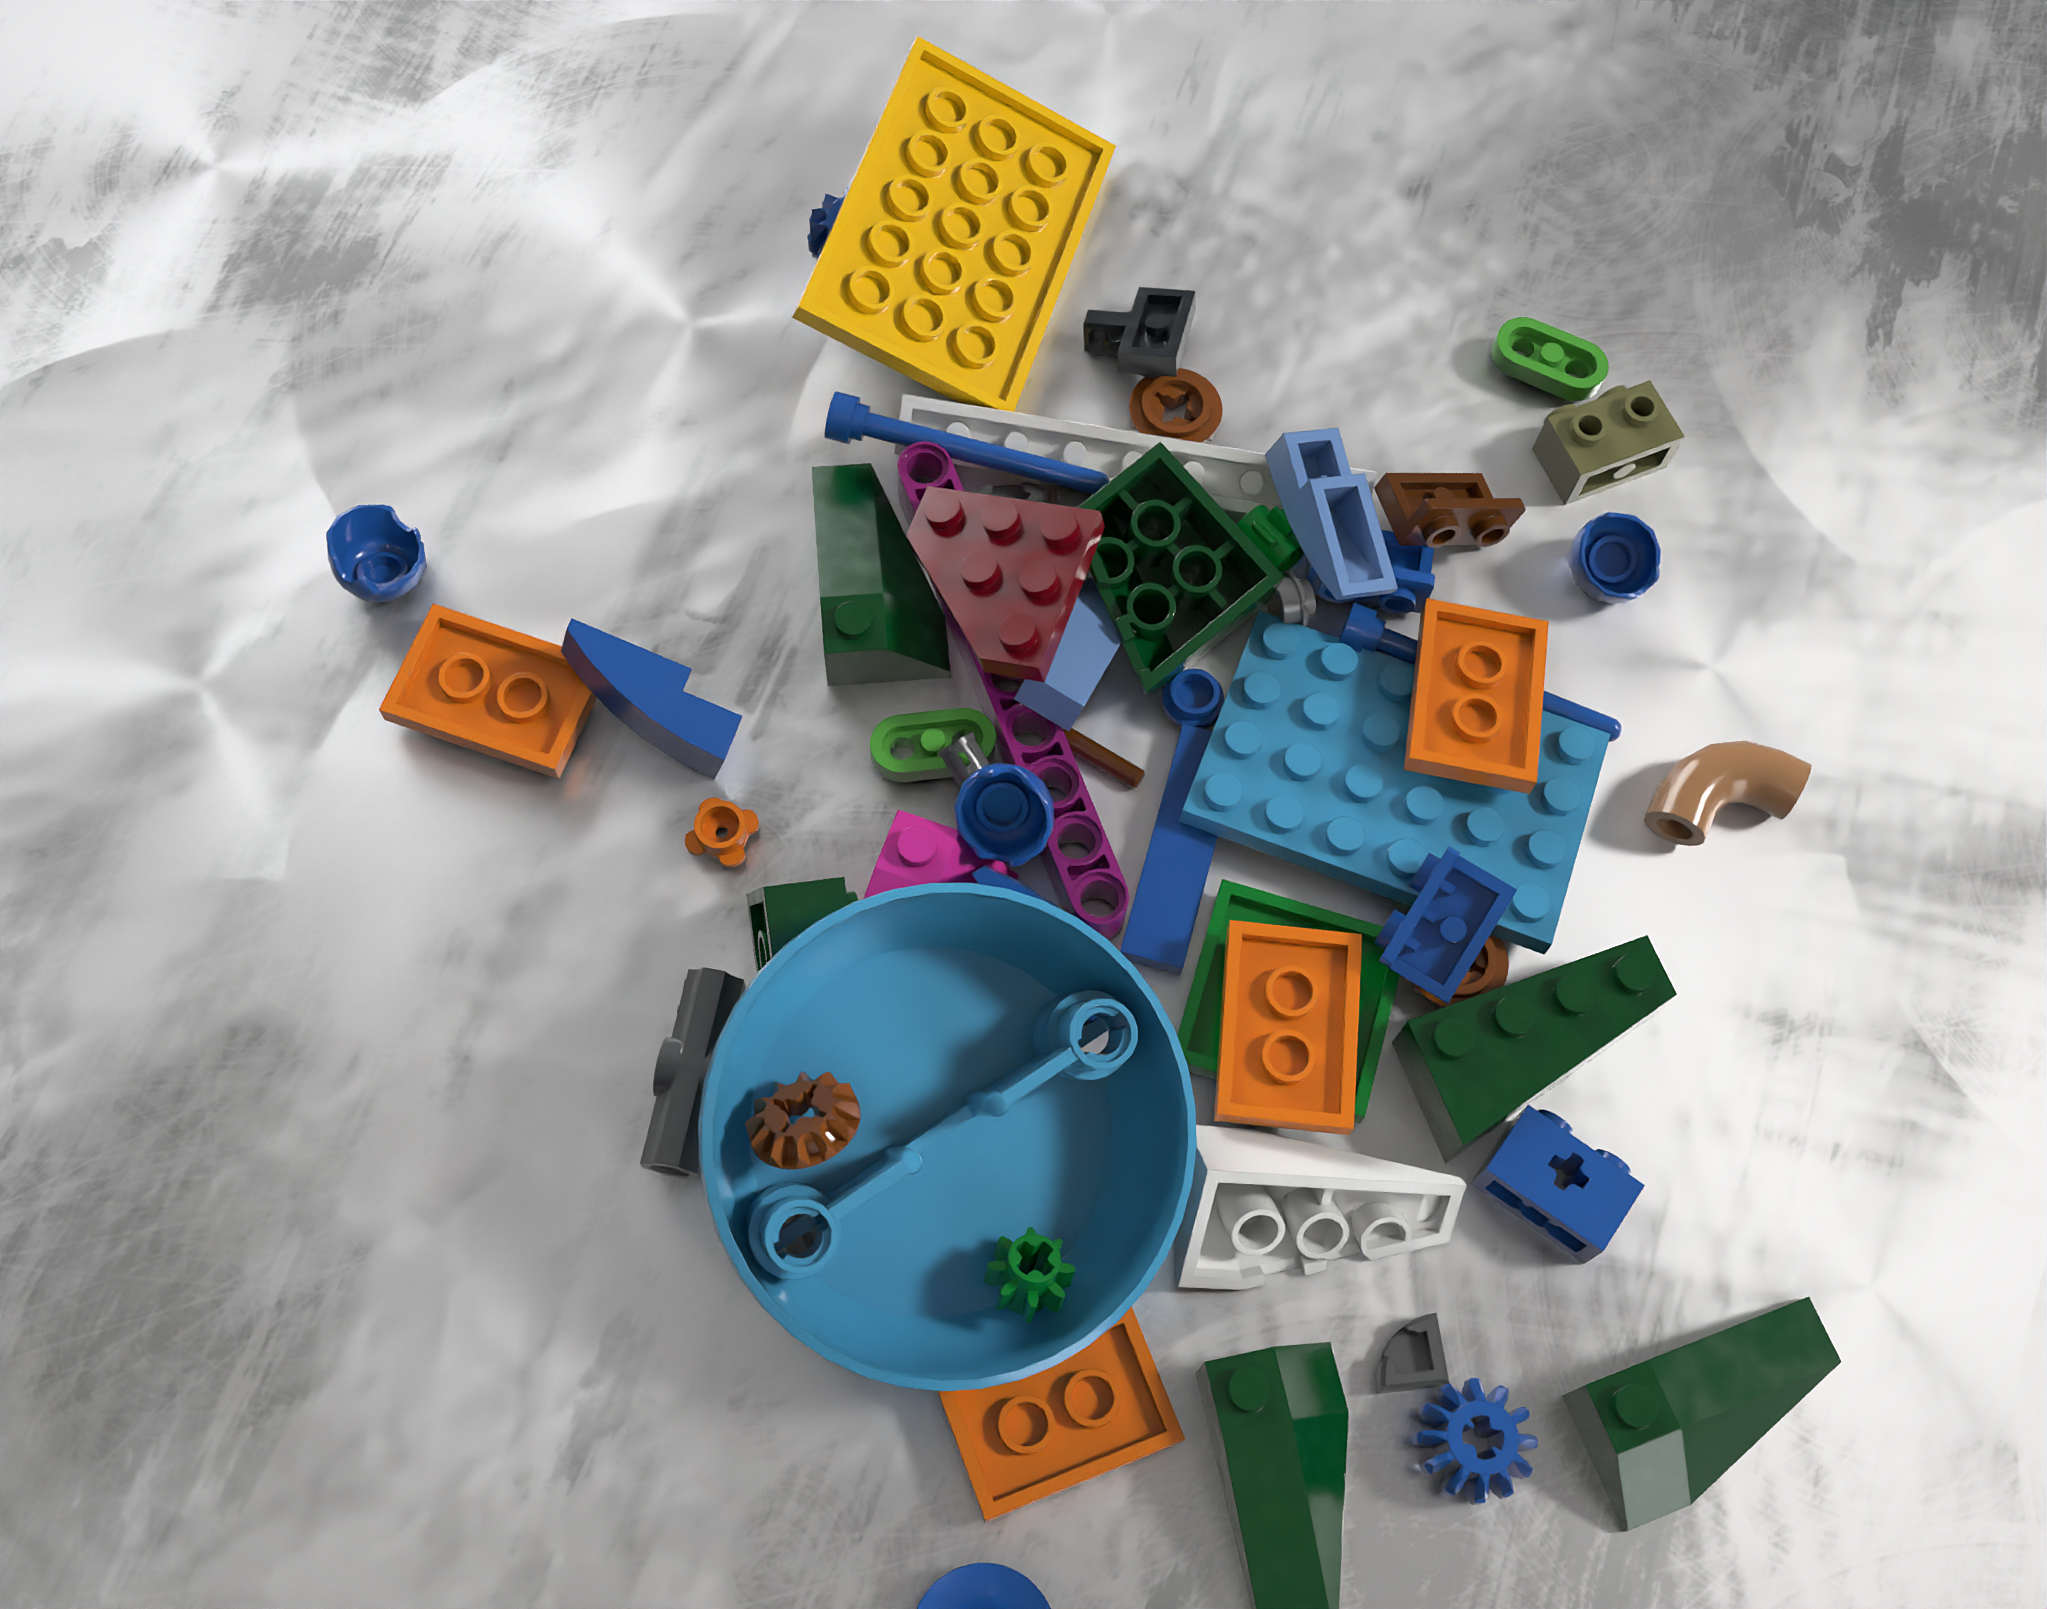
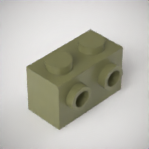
(1607, 441)

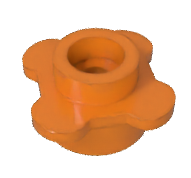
(721, 814)

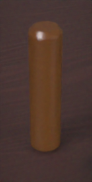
(1104, 759)

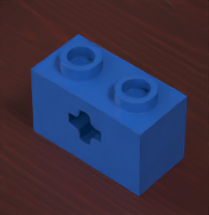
(1522, 1176)

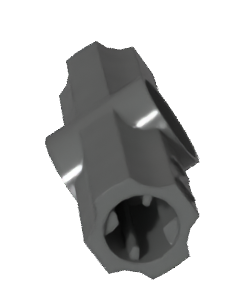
(681, 1071)

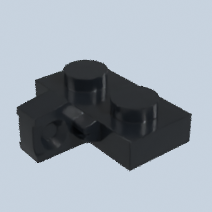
(1146, 338)

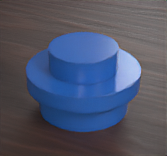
(1193, 698)

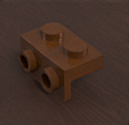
(1445, 509)

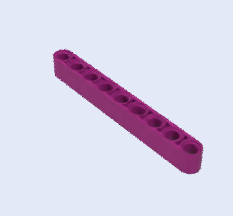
(1051, 761)

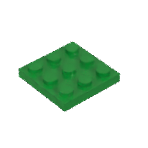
(1202, 1012)

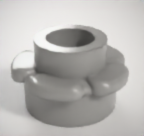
(1293, 600)

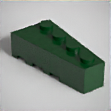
(1515, 1043)

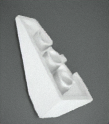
(1295, 1204)

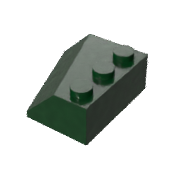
(1173, 567)

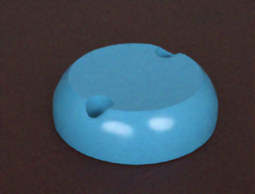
(976, 1121)

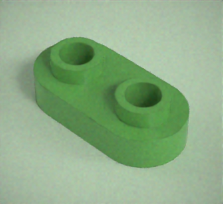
(1549, 358)
(926, 735)

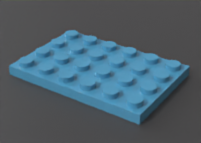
(1317, 777)

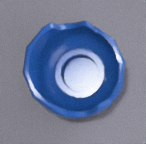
(375, 553)
(1615, 558)
(1005, 813)

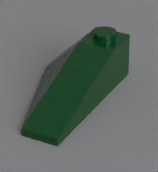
(873, 592)
(1693, 1412)

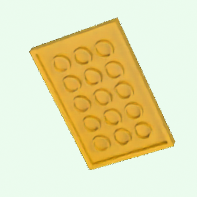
(956, 231)

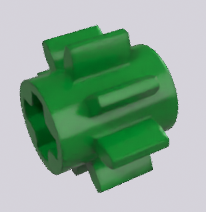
(1272, 536)
(1029, 1274)

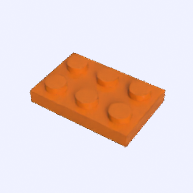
(490, 692)
(1477, 696)
(1289, 1028)
(1063, 1423)

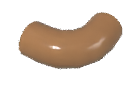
(1722, 776)

